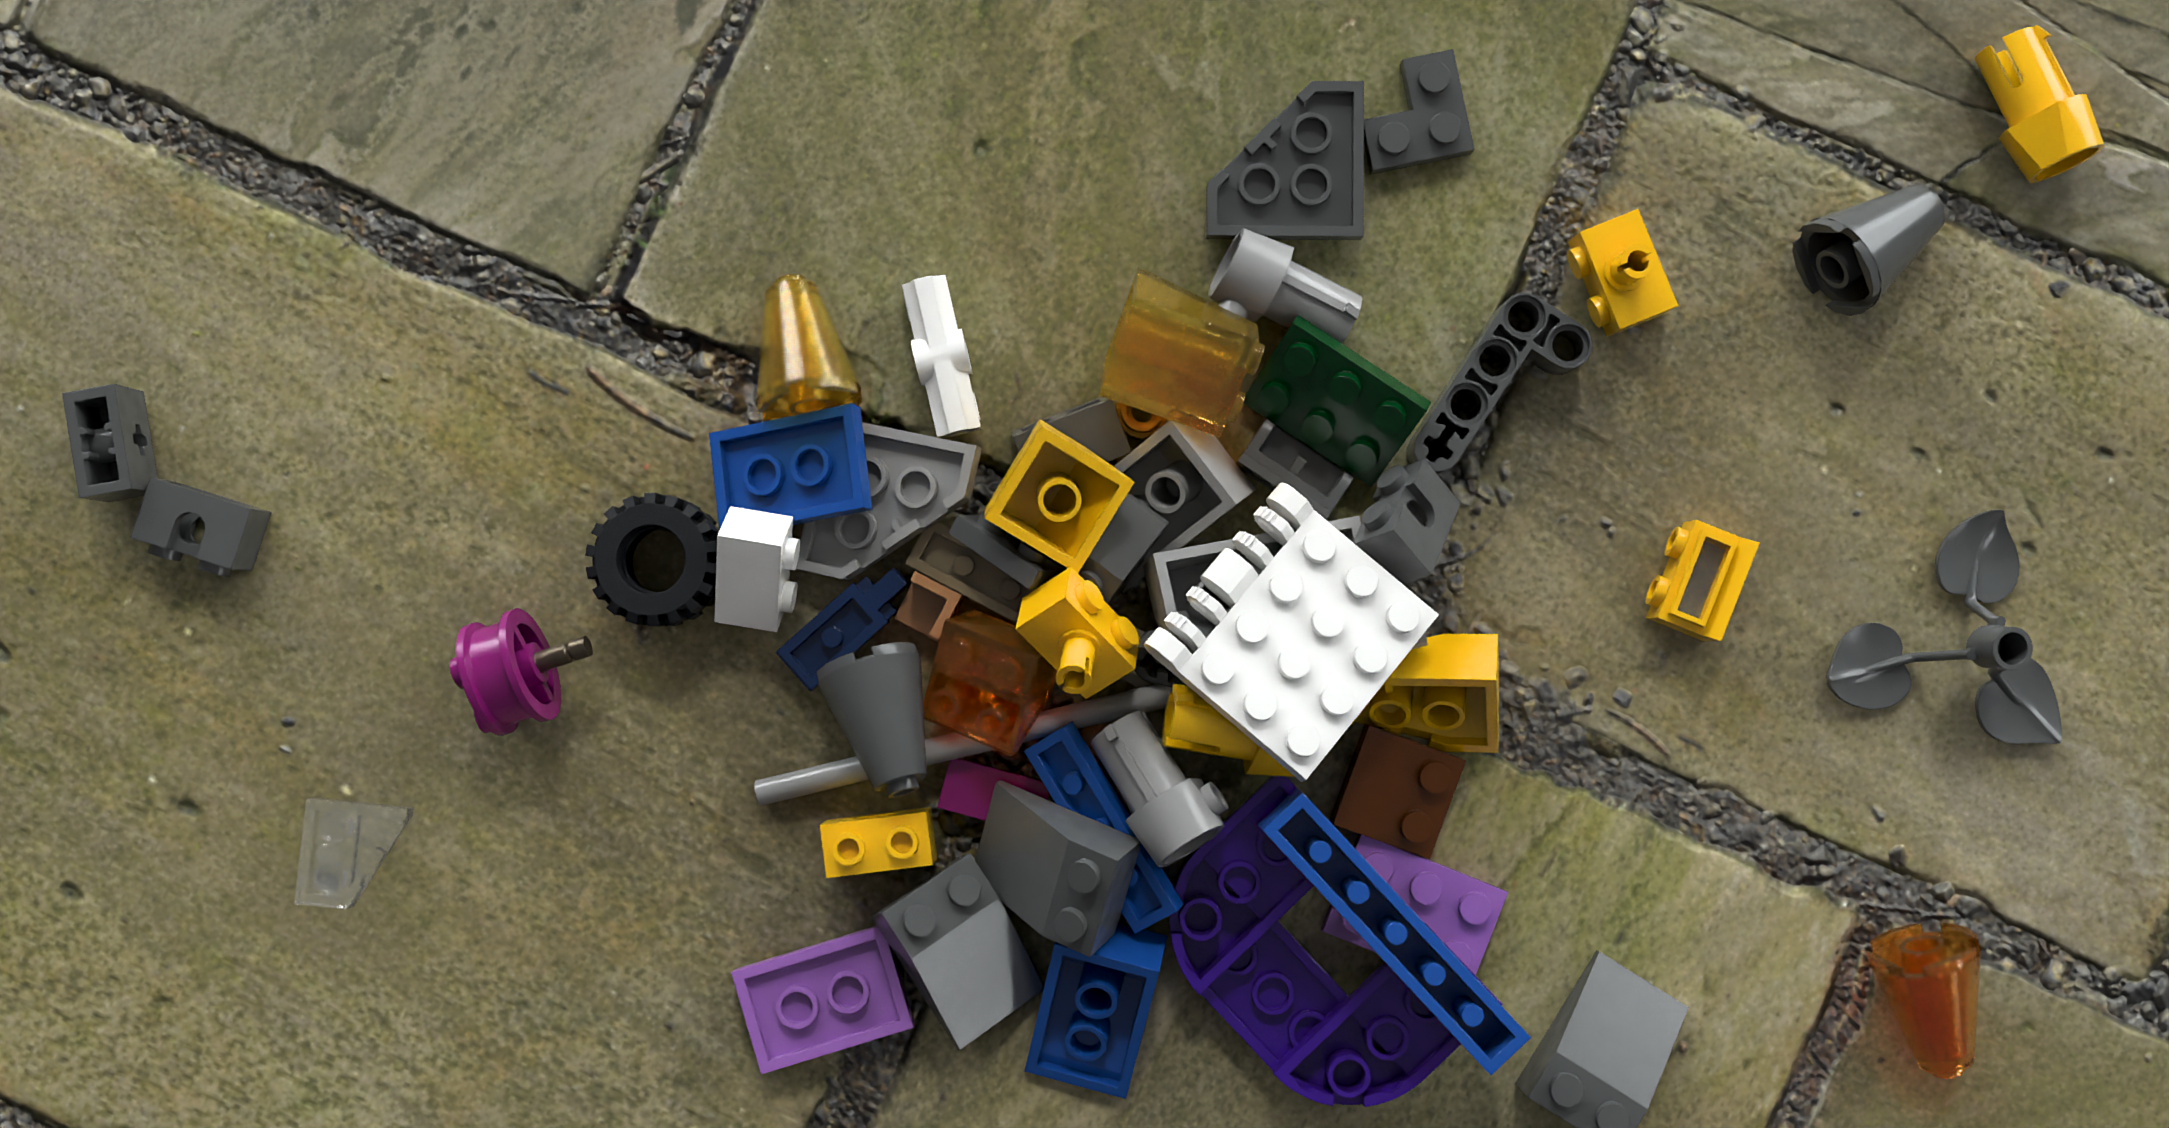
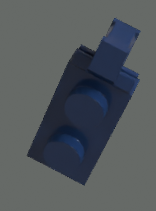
(842, 626)

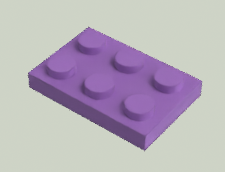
(1448, 901)
(822, 999)

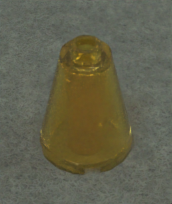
(801, 354)

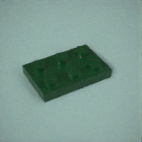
(1335, 401)

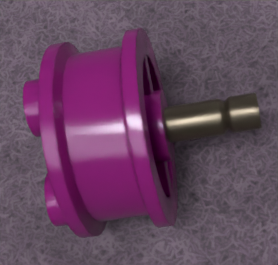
(512, 671)

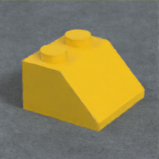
(1058, 496)

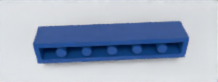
(1394, 931)

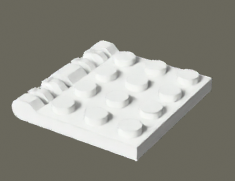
(1300, 638)

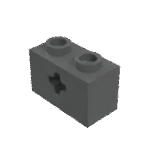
(110, 442)

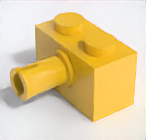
(1620, 273)
(1078, 633)

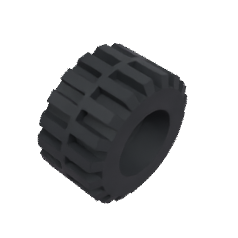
(614, 560)

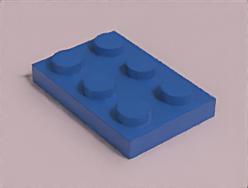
(794, 466)

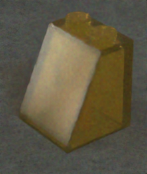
(1179, 356)

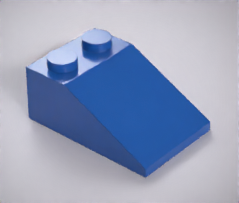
(1096, 1011)

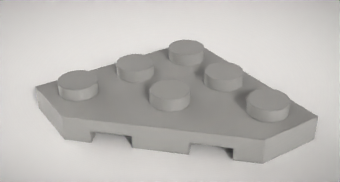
(911, 488)

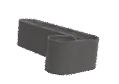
(1485, 389)

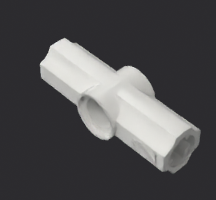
(941, 356)

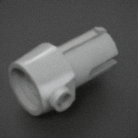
(1263, 281)
(1169, 811)

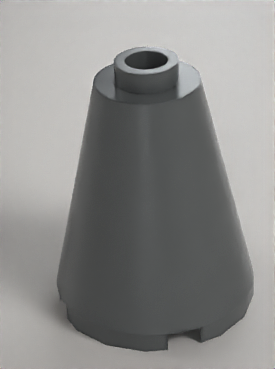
(1866, 246)
(881, 713)

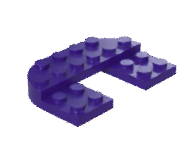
(1275, 992)

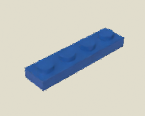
(1081, 786)

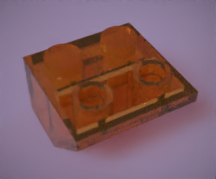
(987, 682)

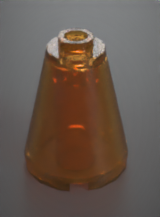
(1932, 992)

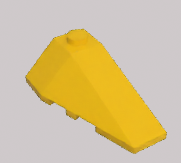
(1443, 694)

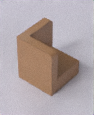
(928, 606)

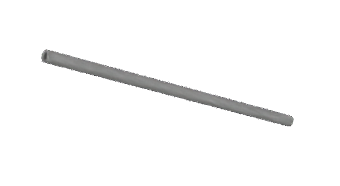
(956, 746)

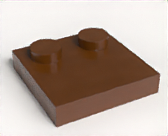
(1397, 791)

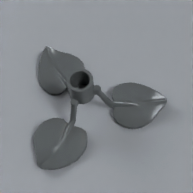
(1984, 565)

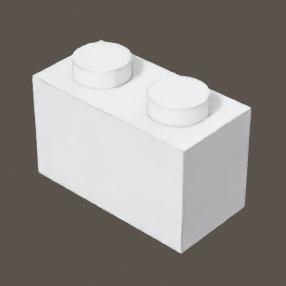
(755, 569)

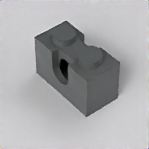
(171, 517)
(1394, 526)

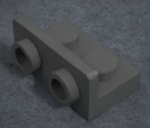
(1005, 550)

